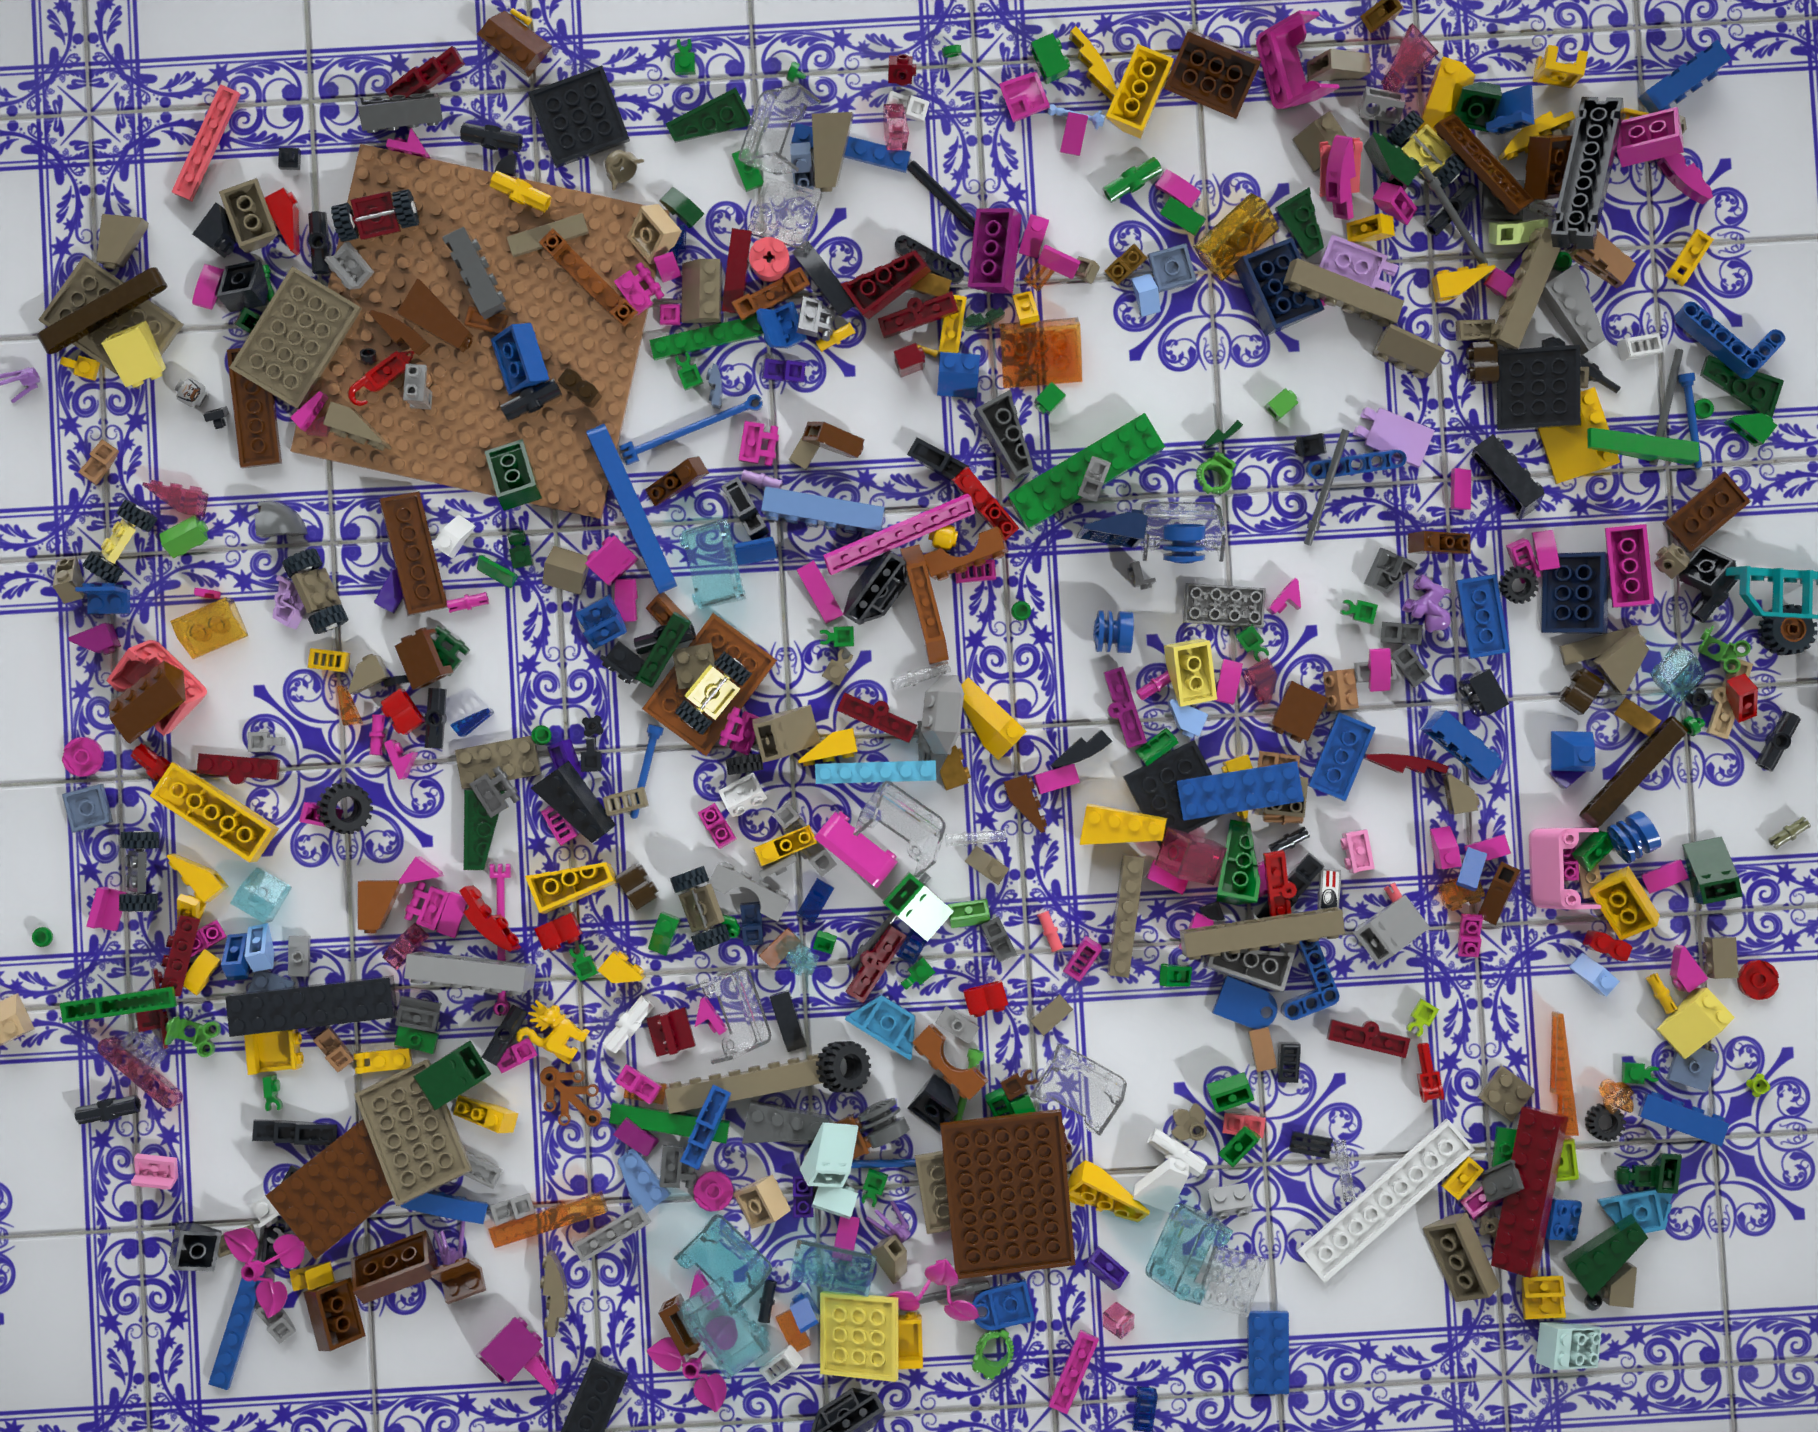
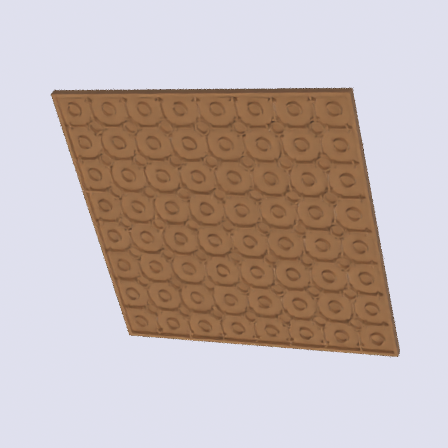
(468, 387)

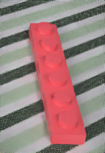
(206, 143)

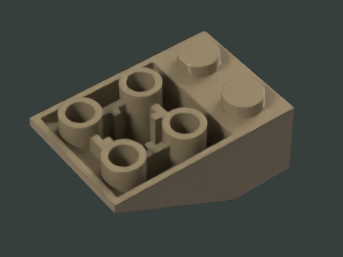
(347, 422)
(785, 732)

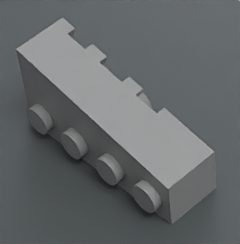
(1573, 308)
(1257, 967)

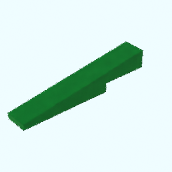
(1643, 446)
(118, 1004)
(661, 1121)

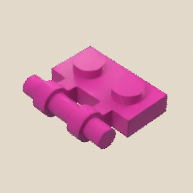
(633, 291)
(752, 442)
(744, 734)
(432, 908)

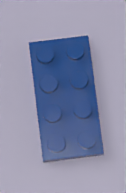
(1482, 616)
(1341, 756)
(1268, 1352)

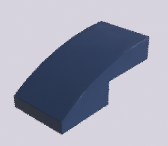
(751, 923)

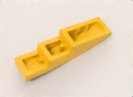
(1098, 71)

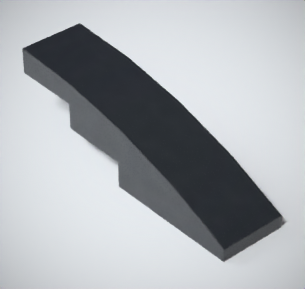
(824, 279)
(1301, 878)
(294, 1132)

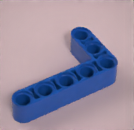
(1724, 344)
(1320, 987)

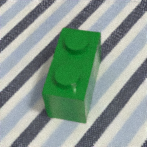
(1050, 58)
(1230, 1092)

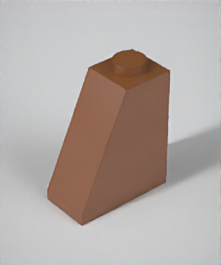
(375, 903)

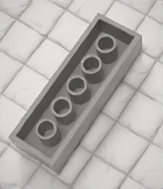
(470, 971)

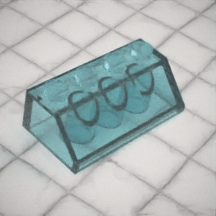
(833, 1267)

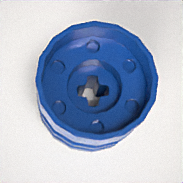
(1184, 542)
(1114, 631)
(1634, 836)

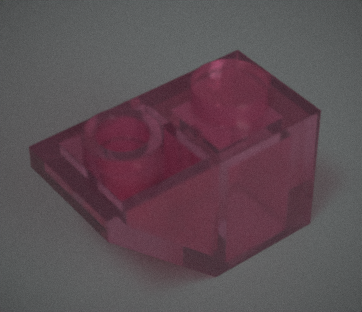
(895, 127)
(1263, 679)
(407, 943)

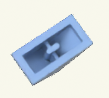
(1146, 295)

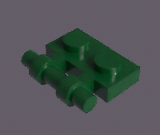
(449, 657)

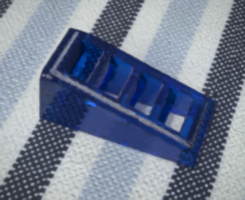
(469, 723)
(906, 957)
(1144, 1395)

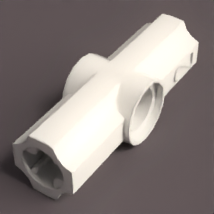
(628, 1024)
(1176, 1150)

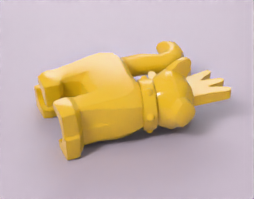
(559, 1036)

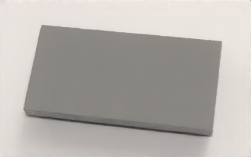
(1224, 605)

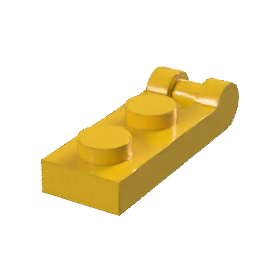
(1689, 257)
(383, 1060)

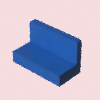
(756, 551)

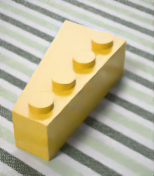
(1114, 825)
(565, 886)

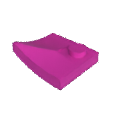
(1024, 96)

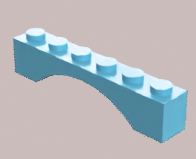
(875, 772)

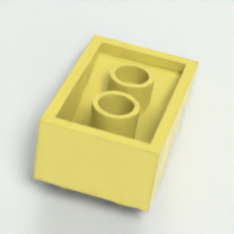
(1191, 671)
(1695, 1022)

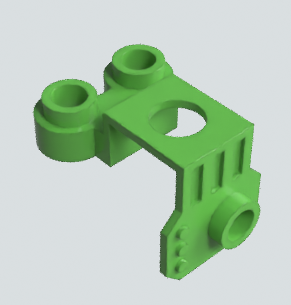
(1728, 652)
(176, 1027)

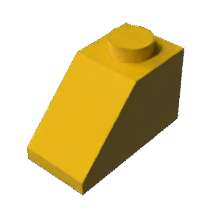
(1370, 228)

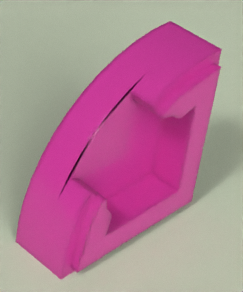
(205, 593)

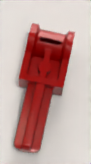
(1428, 1080)

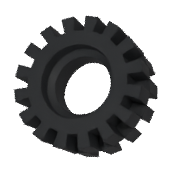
(1526, 593)
(744, 764)
(1596, 1131)

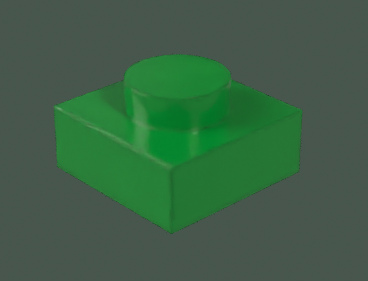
(825, 942)

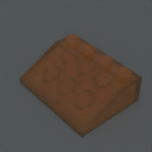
(1041, 352)

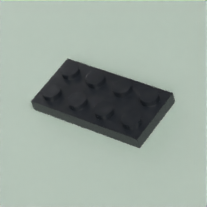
(595, 1398)

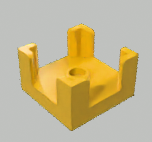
(1559, 74)

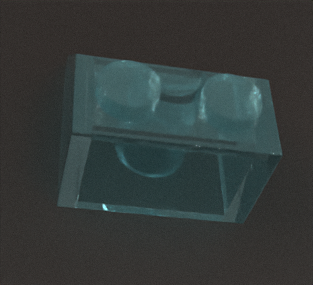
(1678, 673)
(261, 895)

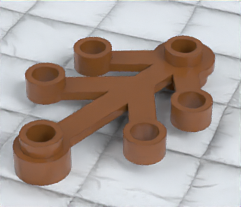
(567, 1094)

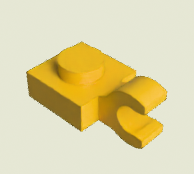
(83, 367)

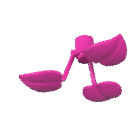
(291, 1252)
(941, 1274)
(708, 1390)

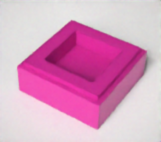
(669, 314)

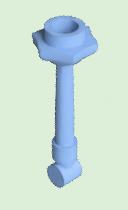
(1097, 119)

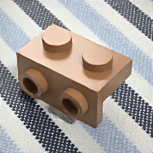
(1340, 690)

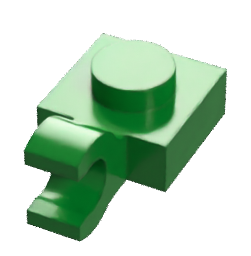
(919, 972)
(271, 1086)

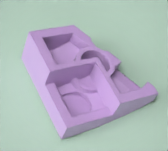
(289, 607)

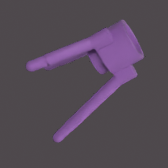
(26, 376)
(900, 1230)
(450, 1255)

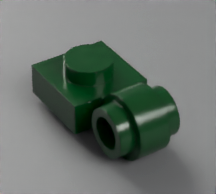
(521, 555)
(1640, 1176)

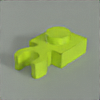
(1424, 1014)

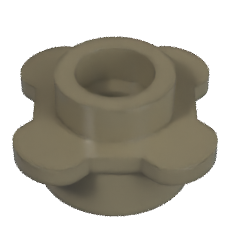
(1484, 1222)

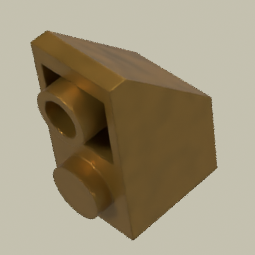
(952, 770)

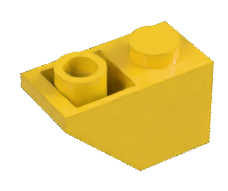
(619, 969)

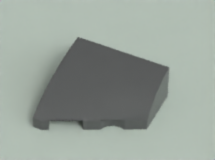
(1388, 570)

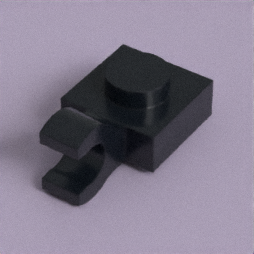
(591, 759)

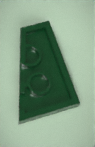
(1301, 222)

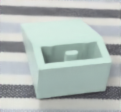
(830, 1155)
(1568, 1345)

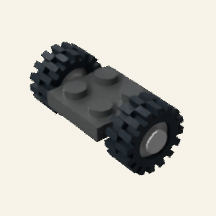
(136, 877)

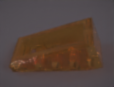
(349, 712)

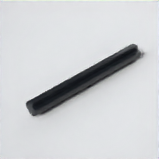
(942, 195)

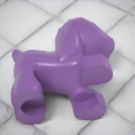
(1435, 616)

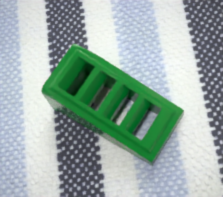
(996, 1099)

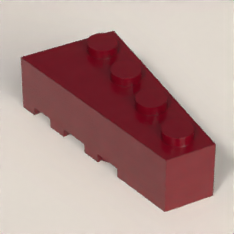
(883, 285)

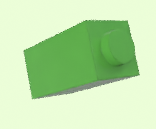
(184, 536)

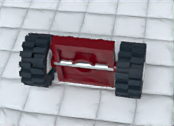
(375, 215)

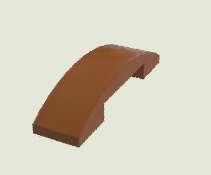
(772, 294)

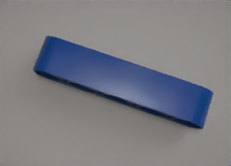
(1365, 463)

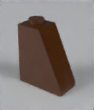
(834, 439)

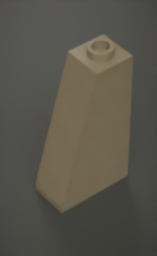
(829, 146)

